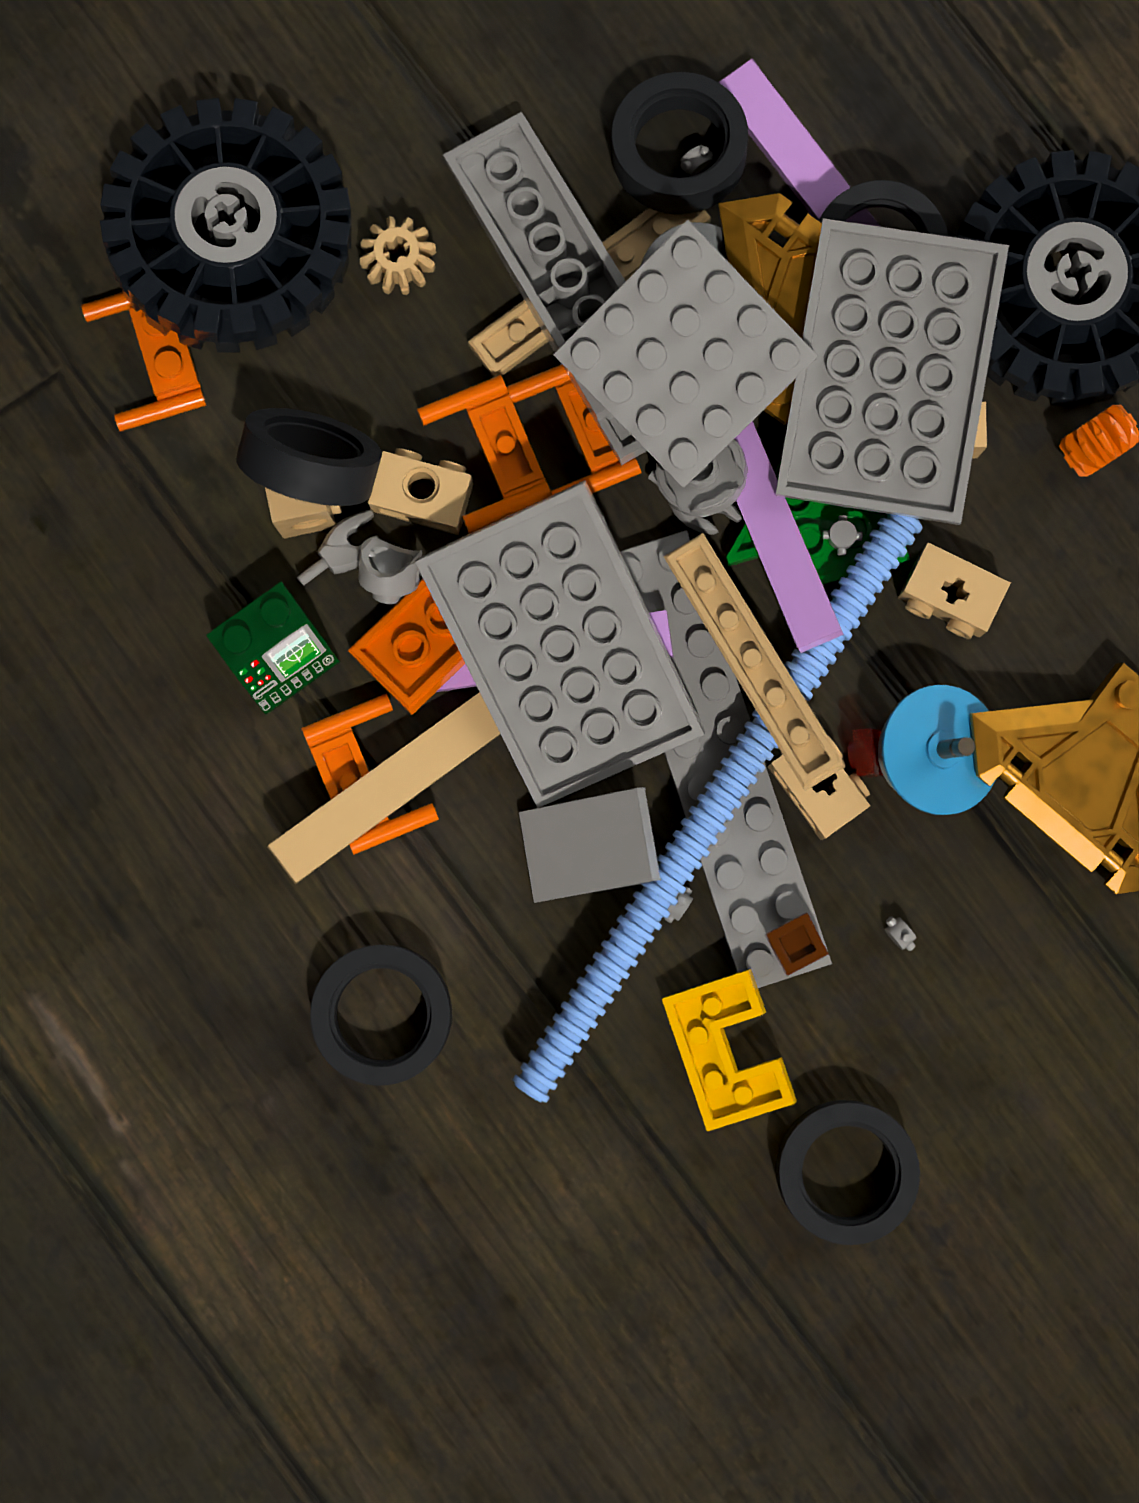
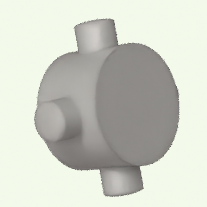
(696, 160)
(842, 535)
(677, 911)
(900, 933)

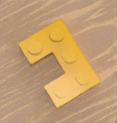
(718, 1086)

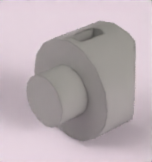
(387, 570)

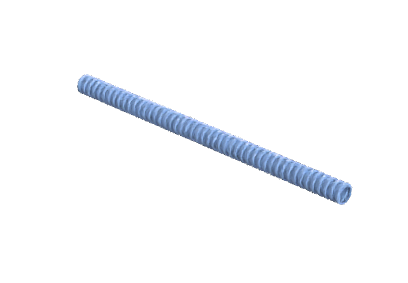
(707, 820)

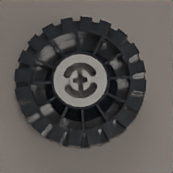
(248, 281)
(1037, 335)

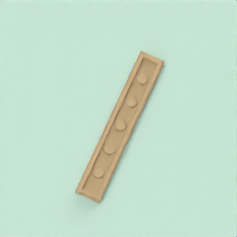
(517, 331)
(754, 662)
(385, 789)

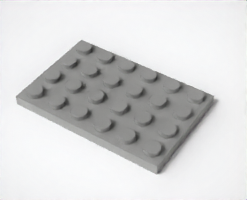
(897, 374)
(560, 644)

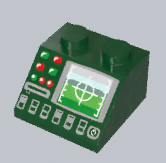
(273, 648)

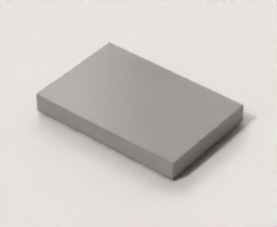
(589, 845)

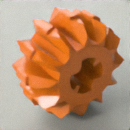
(1100, 440)

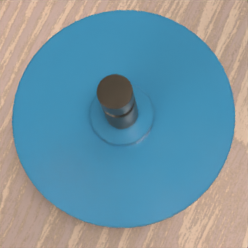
(930, 750)

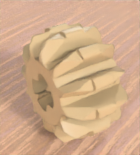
(406, 268)

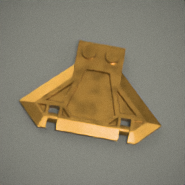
(776, 273)
(1076, 772)

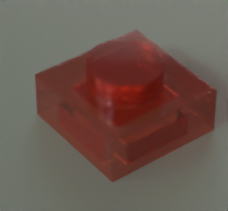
(864, 752)

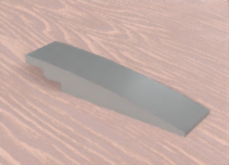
(542, 243)

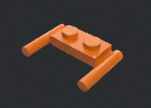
(166, 361)
(503, 445)
(598, 454)
(343, 764)

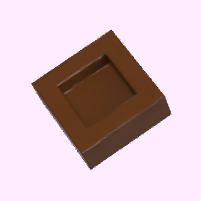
(796, 944)

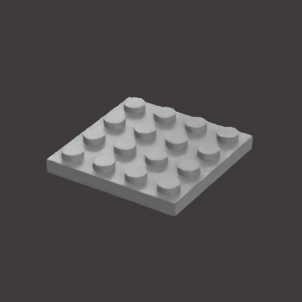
(685, 354)

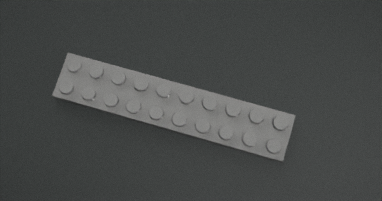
(753, 863)

